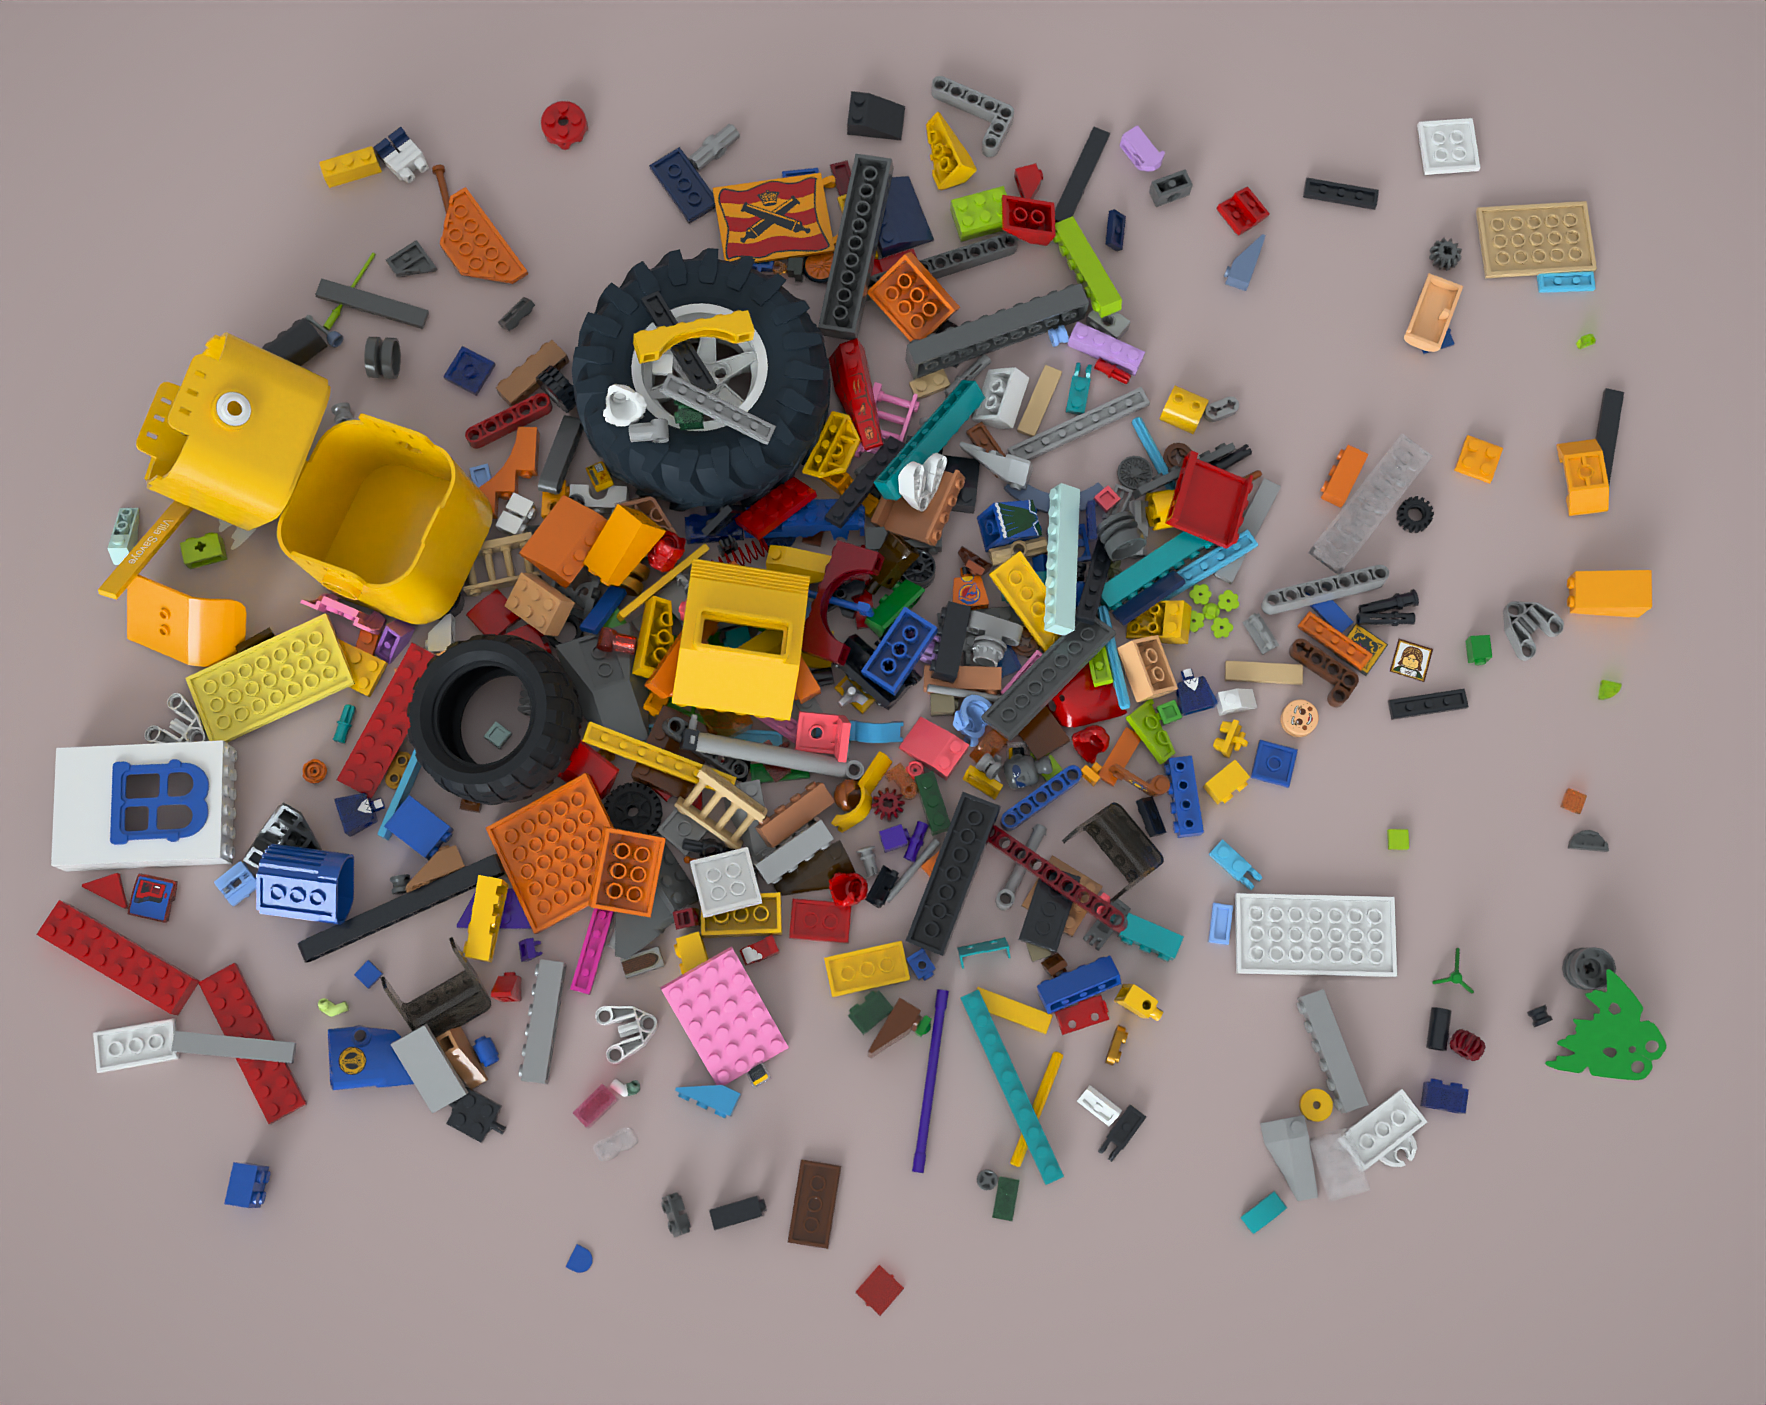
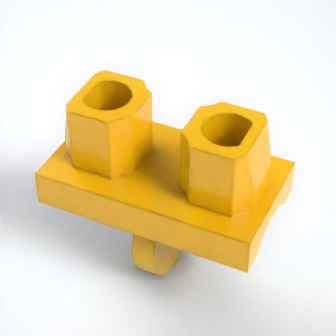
(1232, 740)

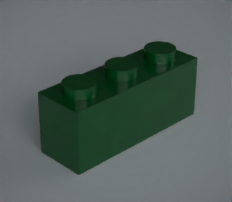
(932, 803)

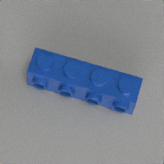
(1184, 797)
(1078, 984)

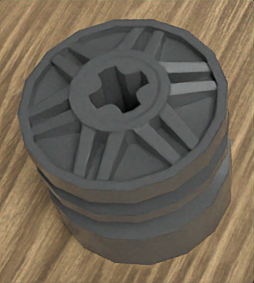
(1121, 536)
(1595, 961)

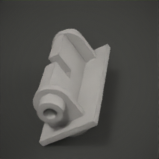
(1260, 633)

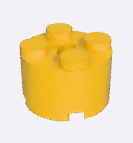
(1158, 508)

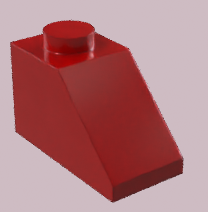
(1028, 180)

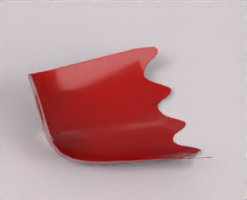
(1084, 702)

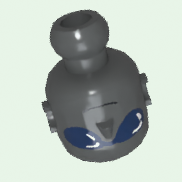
(1024, 770)

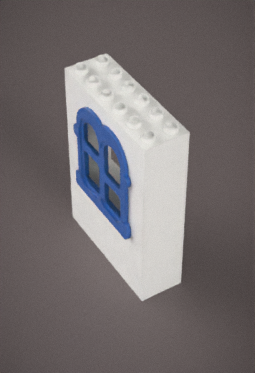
(93, 804)

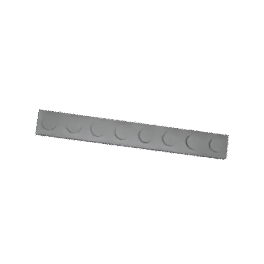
(1080, 425)

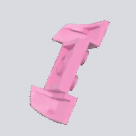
(330, 603)

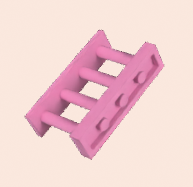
(880, 396)

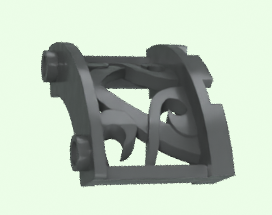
(587, 601)

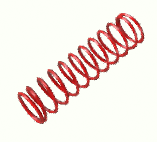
(763, 544)

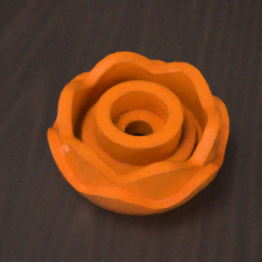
(312, 765)

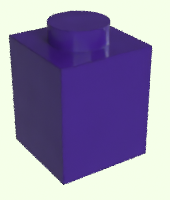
(894, 838)

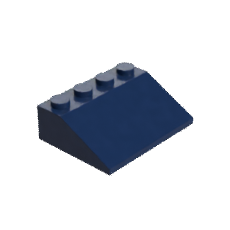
(903, 220)

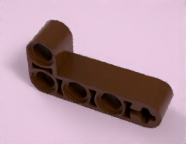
(1322, 670)

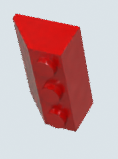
(600, 770)

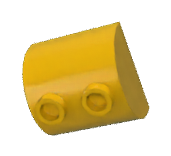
(1184, 409)

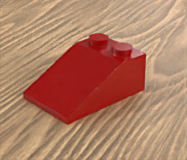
(1029, 219)

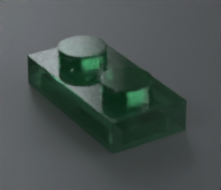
(1005, 1198)

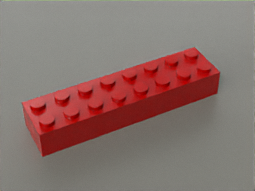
(118, 957)

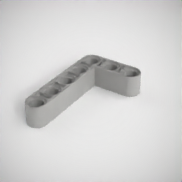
(977, 109)

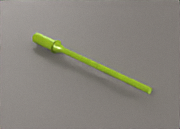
(336, 312)

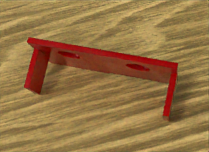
(1082, 1014)

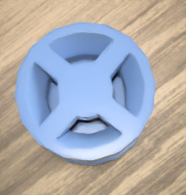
(1058, 335)

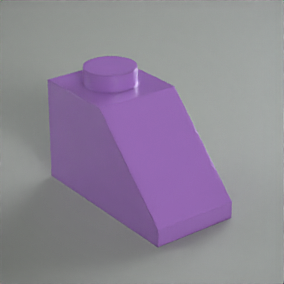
(394, 640)

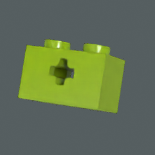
(203, 550)

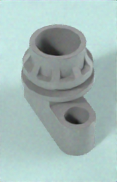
(992, 638)

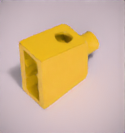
(1133, 997)

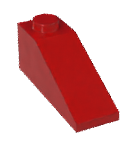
(507, 988)

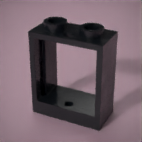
(737, 1212)

